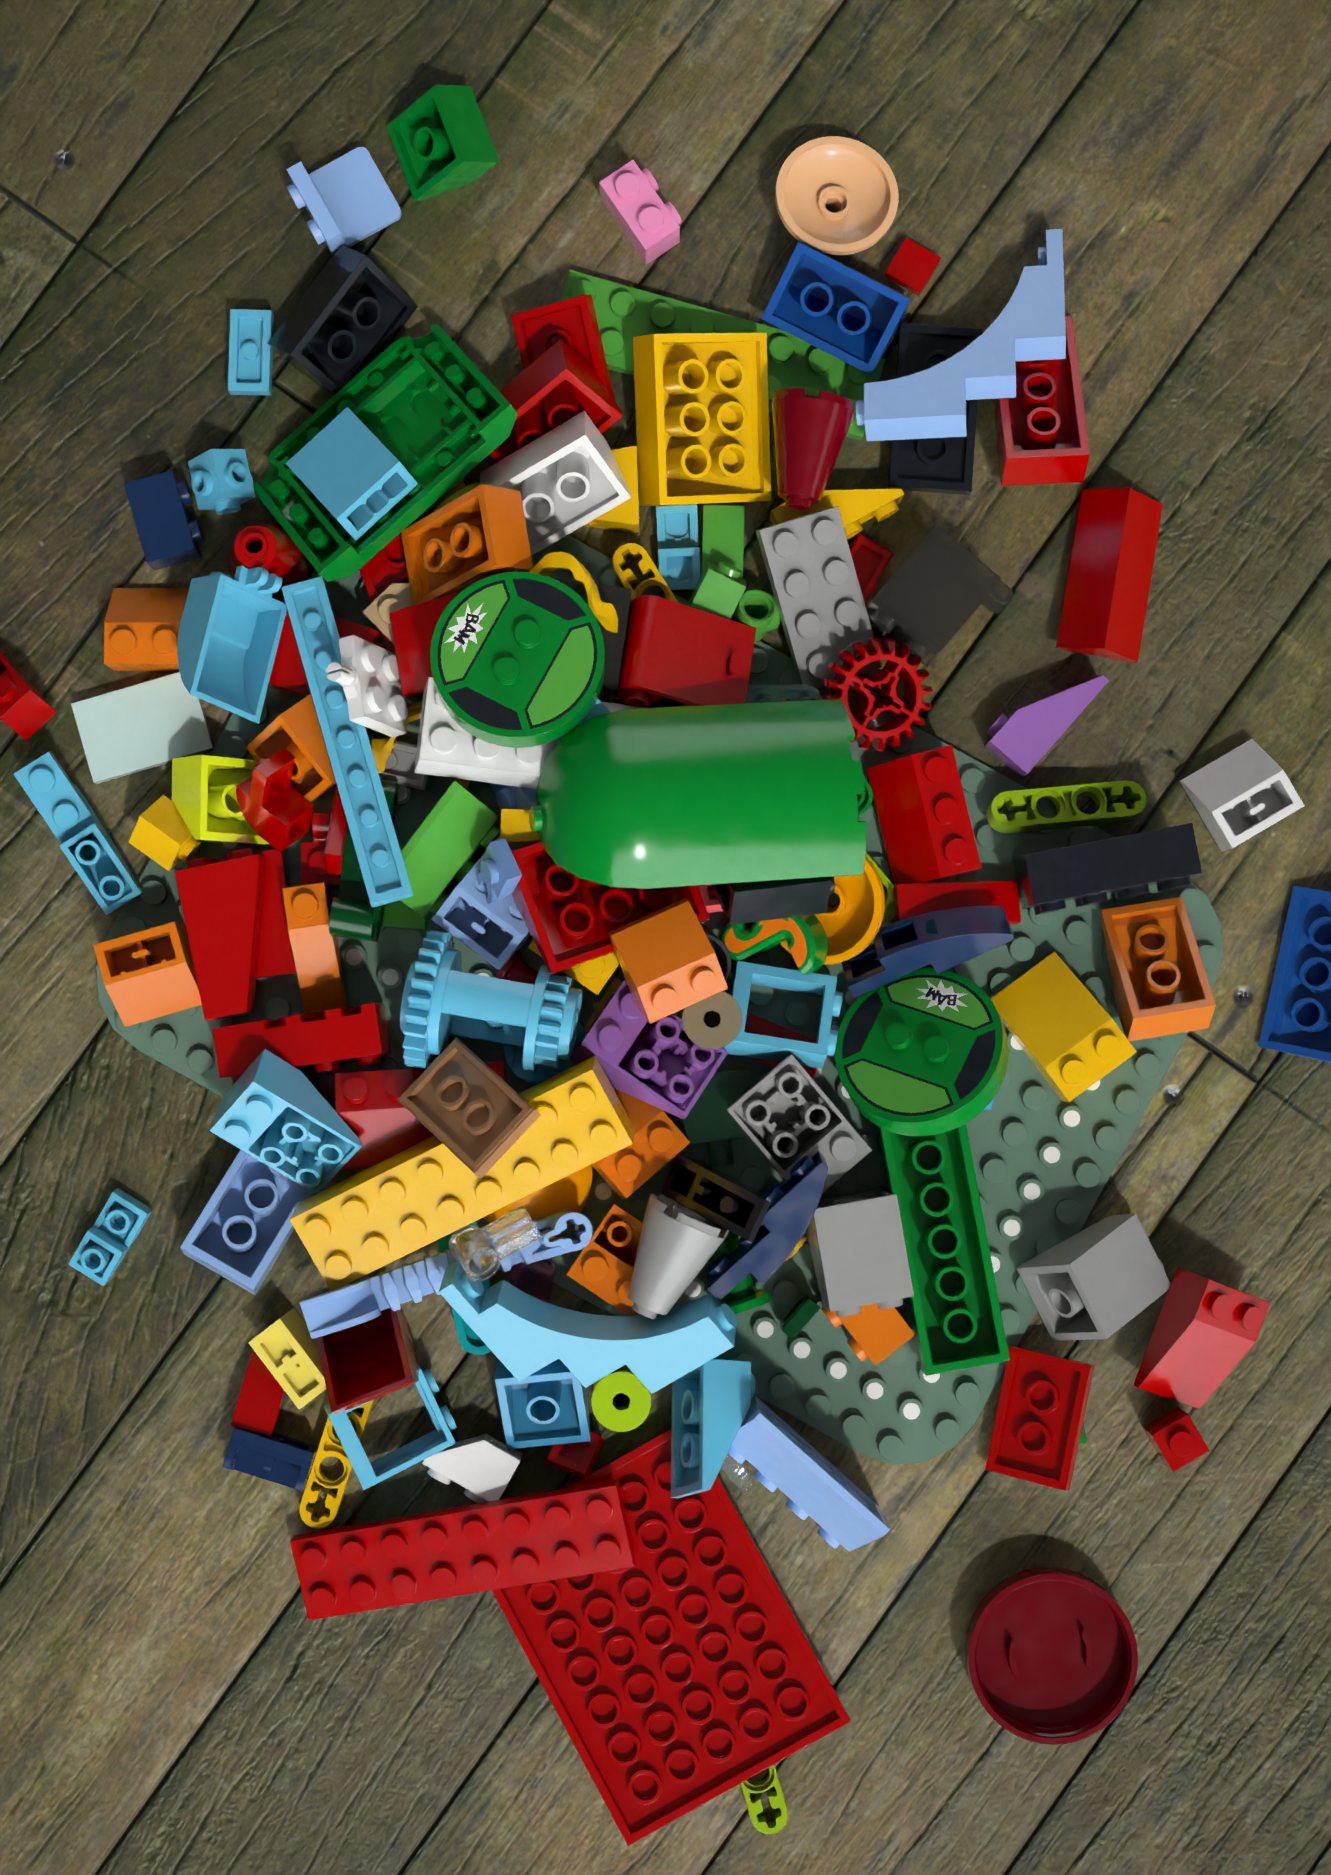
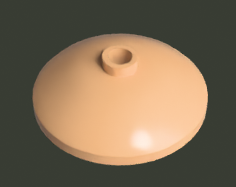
(841, 175)

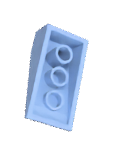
(245, 1222)

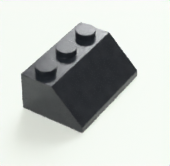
(342, 321)

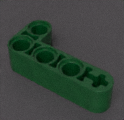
(351, 911)

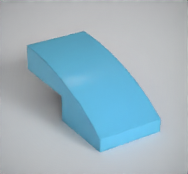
(678, 545)

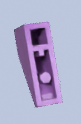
(1036, 727)

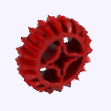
(886, 682)

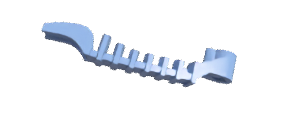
(368, 1296)

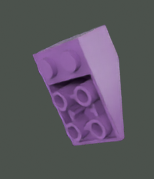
(648, 1059)

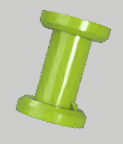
(620, 1413)

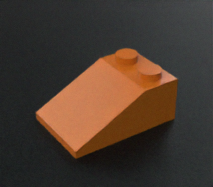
(466, 542)
(1156, 969)
(653, 1146)

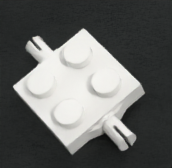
(371, 686)

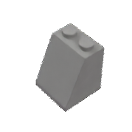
(859, 1252)
(1095, 1279)

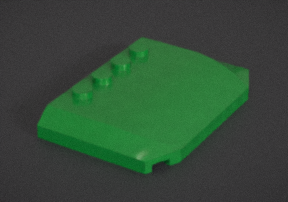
(427, 411)

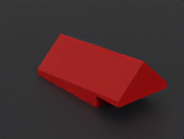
(1109, 573)

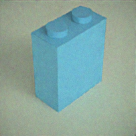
(352, 473)

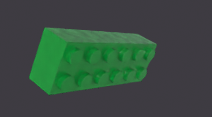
(947, 1250)

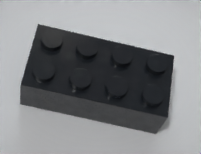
(1107, 866)

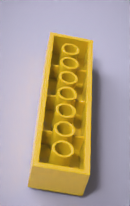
(433, 1193)

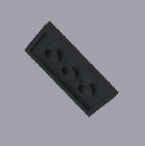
(933, 463)

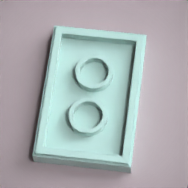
(141, 727)

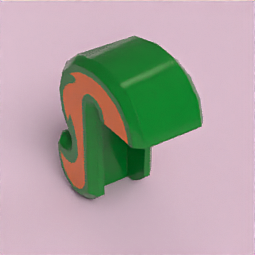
(803, 933)

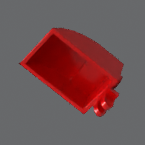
(368, 1360)

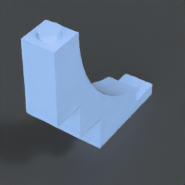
(935, 399)

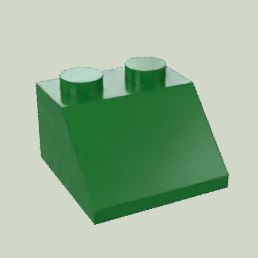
(442, 141)

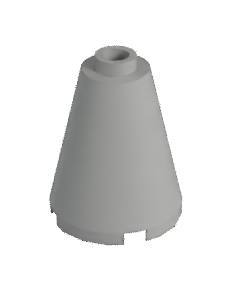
(670, 1254)

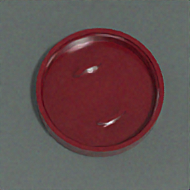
(1051, 1655)

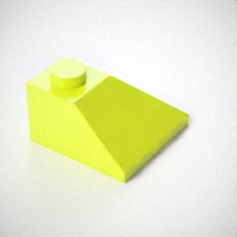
(208, 800)

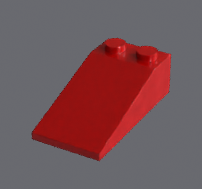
(1044, 427)

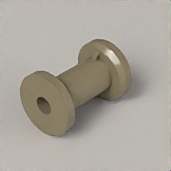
(727, 1028)

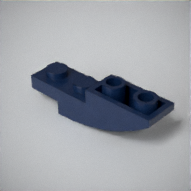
(933, 938)
(782, 1228)

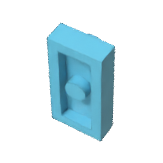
(249, 353)

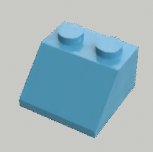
(543, 1407)

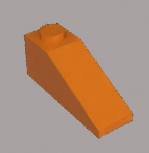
(313, 948)

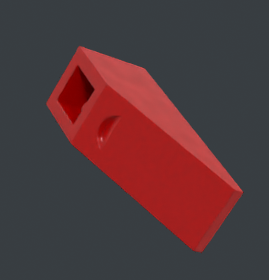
(20, 701)

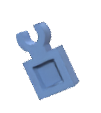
(499, 871)

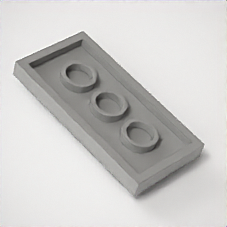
(816, 592)

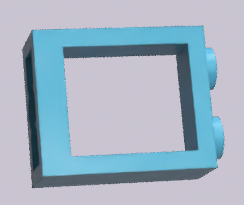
(777, 1048)
(405, 1456)

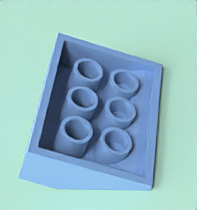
(807, 1478)

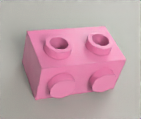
(640, 212)

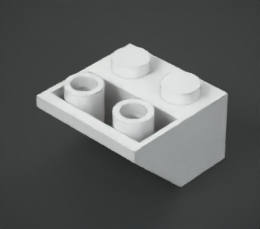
(1241, 794)

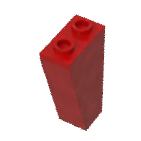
(223, 929)

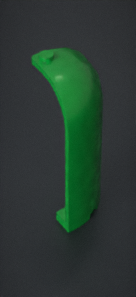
(704, 796)

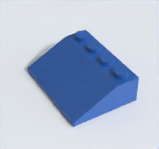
(1300, 993)

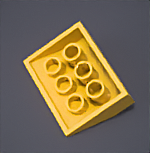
(702, 418)

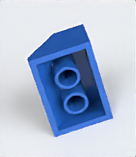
(836, 308)

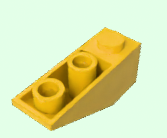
(854, 507)

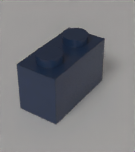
(164, 519)

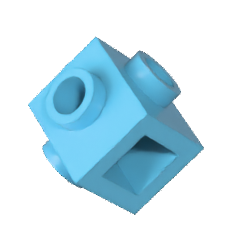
(221, 480)

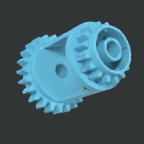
(448, 1002)

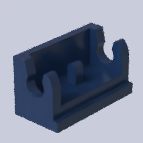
(271, 1457)

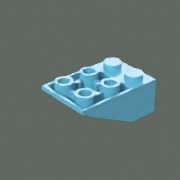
(285, 1123)

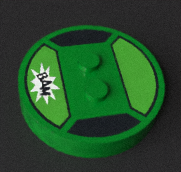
(518, 659)
(922, 1053)

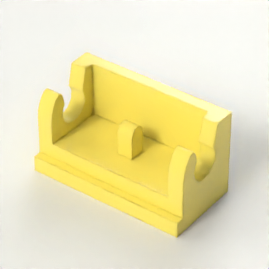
(292, 1357)

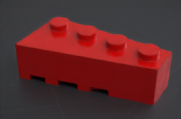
(306, 1040)

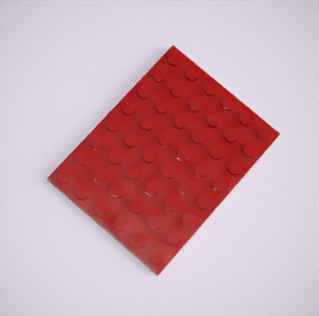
(677, 1666)

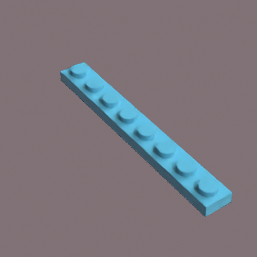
(347, 746)

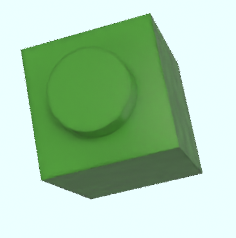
(718, 590)

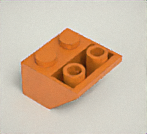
(149, 973)
(609, 1259)

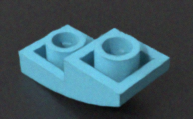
(110, 1237)

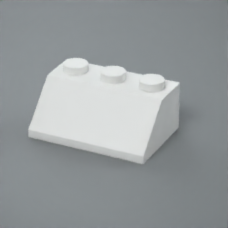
(562, 480)

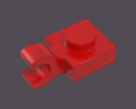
(312, 853)

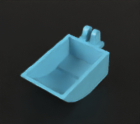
(231, 639)

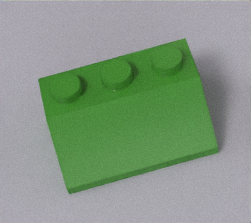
(446, 847)

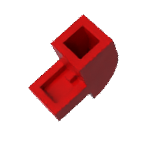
(271, 804)

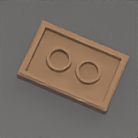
(468, 1107)

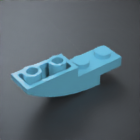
(79, 832)

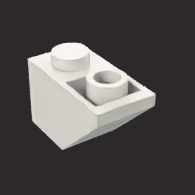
(477, 1464)

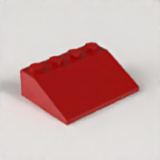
(573, 915)

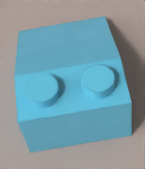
(705, 1421)

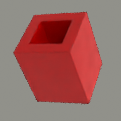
(1176, 1439)

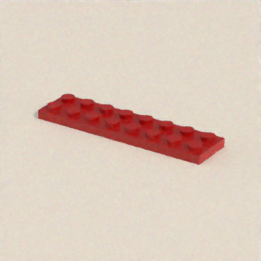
(463, 1550)

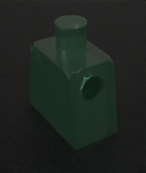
(711, 1121)

